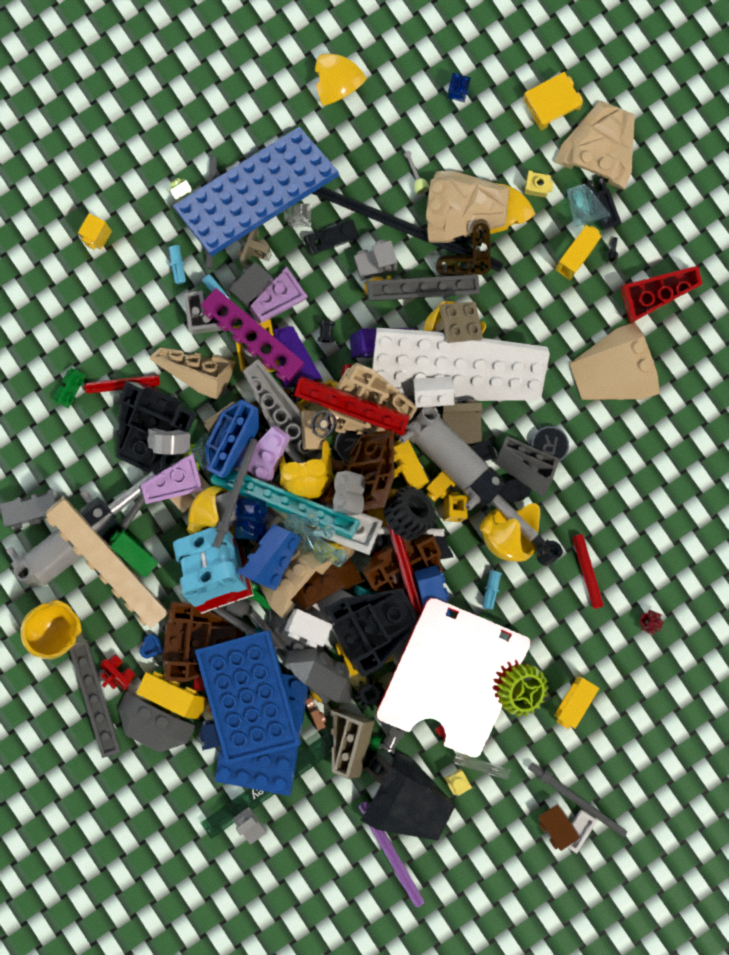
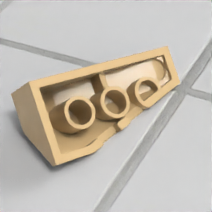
(202, 374)

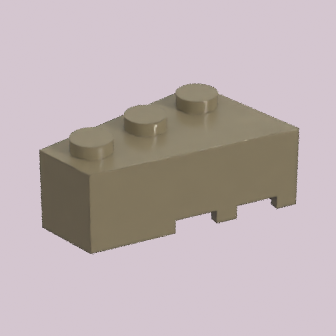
(350, 741)

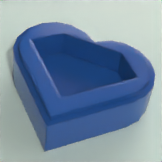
(151, 647)

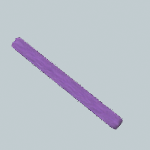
(396, 863)

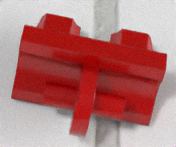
(110, 667)

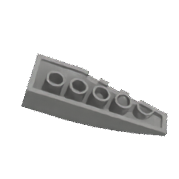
(279, 411)

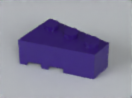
(291, 340)
(363, 342)

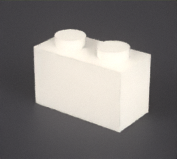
(433, 391)
(308, 628)

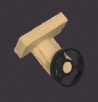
(316, 428)

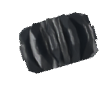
(372, 700)

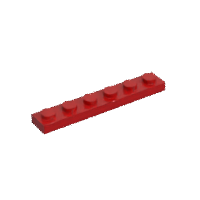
(351, 405)

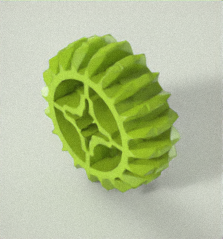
(529, 691)

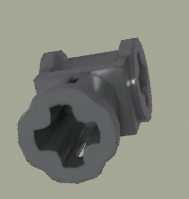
(392, 738)

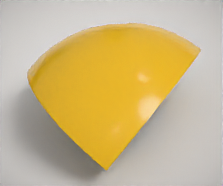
(337, 77)
(518, 210)

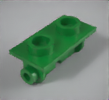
(73, 381)

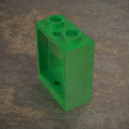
(133, 552)

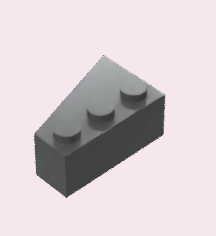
(527, 464)
(28, 510)

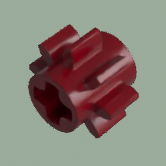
(651, 622)

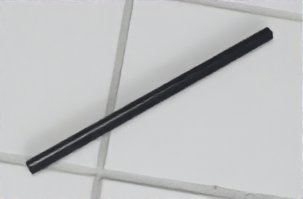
(397, 223)

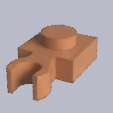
(317, 717)

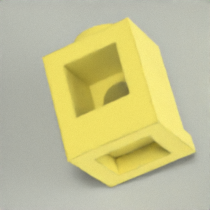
(534, 189)
(458, 782)

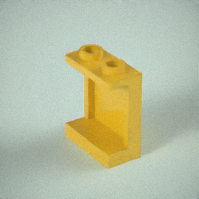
(552, 100)

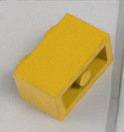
(94, 232)

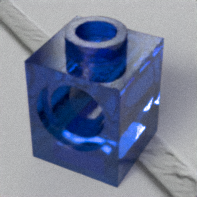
(458, 87)

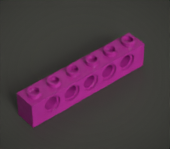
(218, 300)

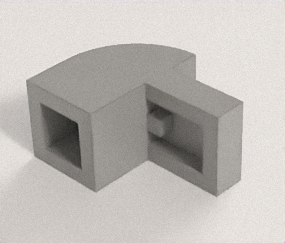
(168, 442)
(249, 825)

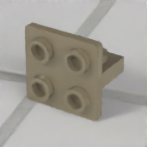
(254, 247)
(460, 322)

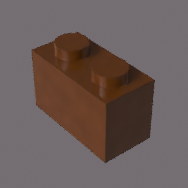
(559, 828)

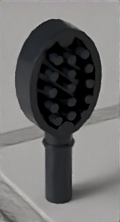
(515, 491)

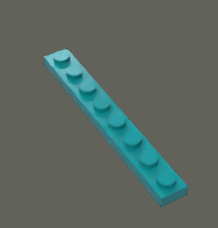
(290, 503)

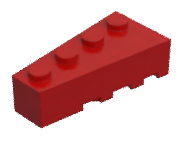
(652, 293)

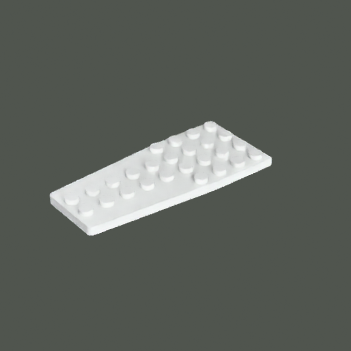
(478, 367)

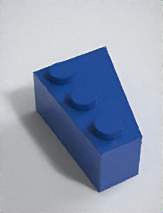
(271, 558)
(430, 585)

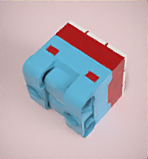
(210, 572)

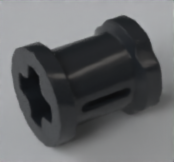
(326, 332)

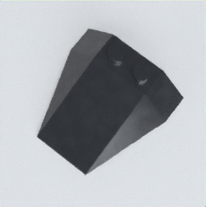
(143, 409)
(372, 627)
(409, 803)

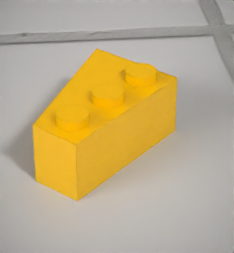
(172, 695)

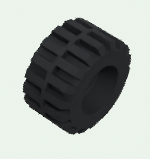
(409, 513)

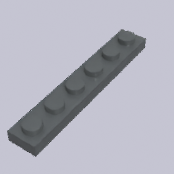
(422, 287)
(95, 699)

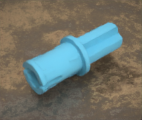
(177, 264)
(491, 589)

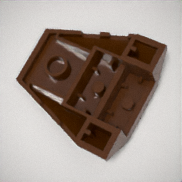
(375, 460)
(383, 568)
(323, 585)
(188, 631)

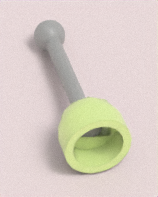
(420, 185)

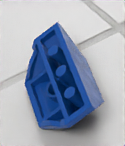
(231, 437)

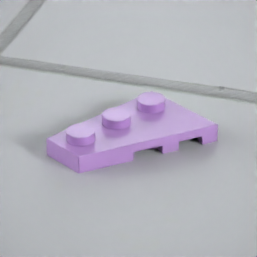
(278, 297)
(268, 454)
(174, 481)

